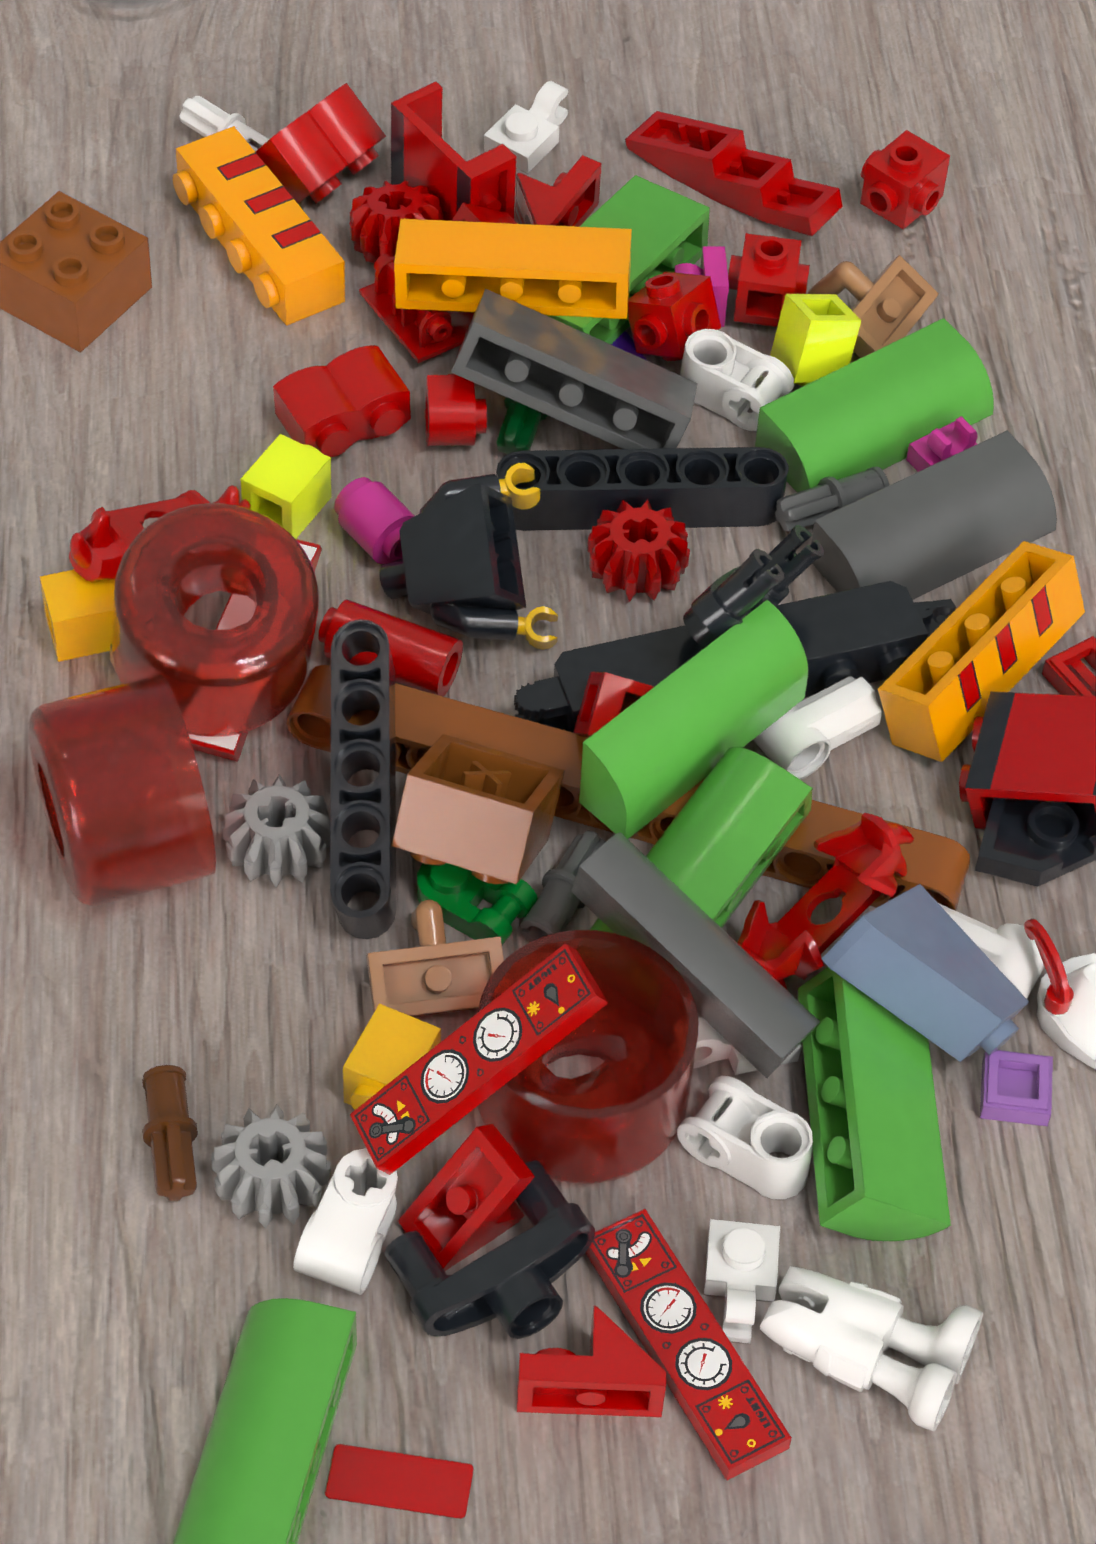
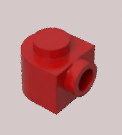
(452, 411)

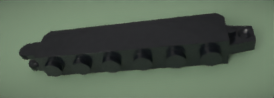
(843, 635)

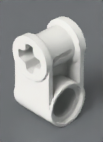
(732, 377)
(740, 1130)
(349, 1228)

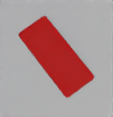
(399, 1481)

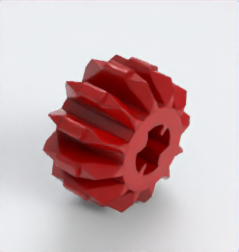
(378, 215)
(638, 550)

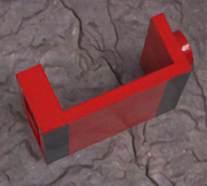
(429, 161)
(1031, 751)

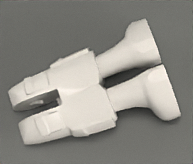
(850, 1327)

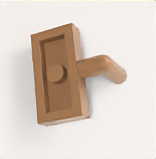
(885, 306)
(435, 975)

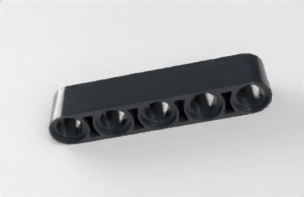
(697, 483)
(367, 806)

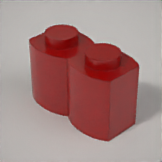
(323, 144)
(343, 402)

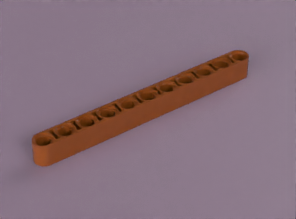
(424, 716)

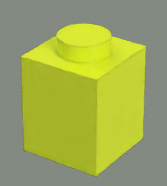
(815, 335)
(289, 484)

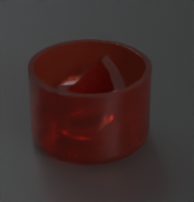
(227, 676)
(121, 791)
(629, 1104)

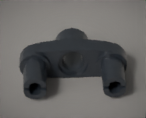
(749, 585)
(506, 1282)

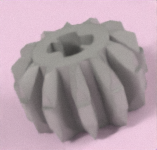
(277, 830)
(271, 1166)

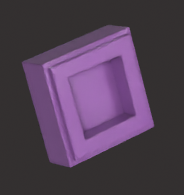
(1016, 1087)

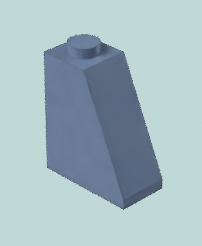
(929, 975)

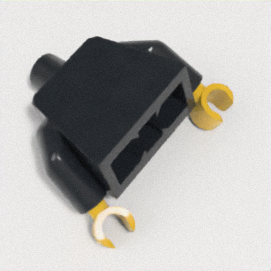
(466, 559)

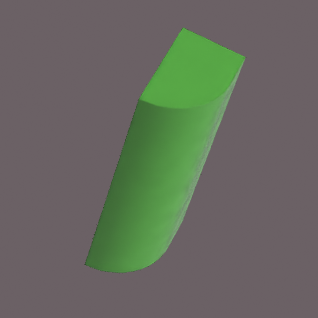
(664, 233)
(877, 406)
(691, 719)
(730, 831)
(871, 1117)
(270, 1425)

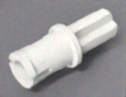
(209, 119)

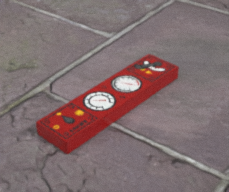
(478, 1059)
(688, 1344)

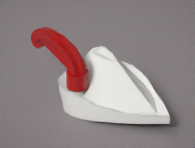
(1066, 997)

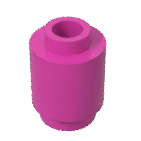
(372, 518)

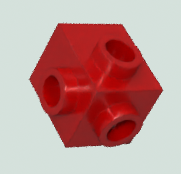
(904, 179)
(764, 277)
(670, 311)

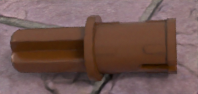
(170, 1132)

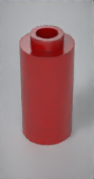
(419, 654)

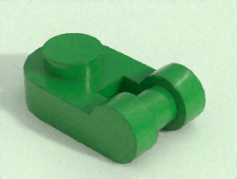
(461, 893)

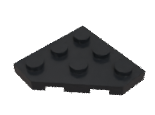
(1037, 839)

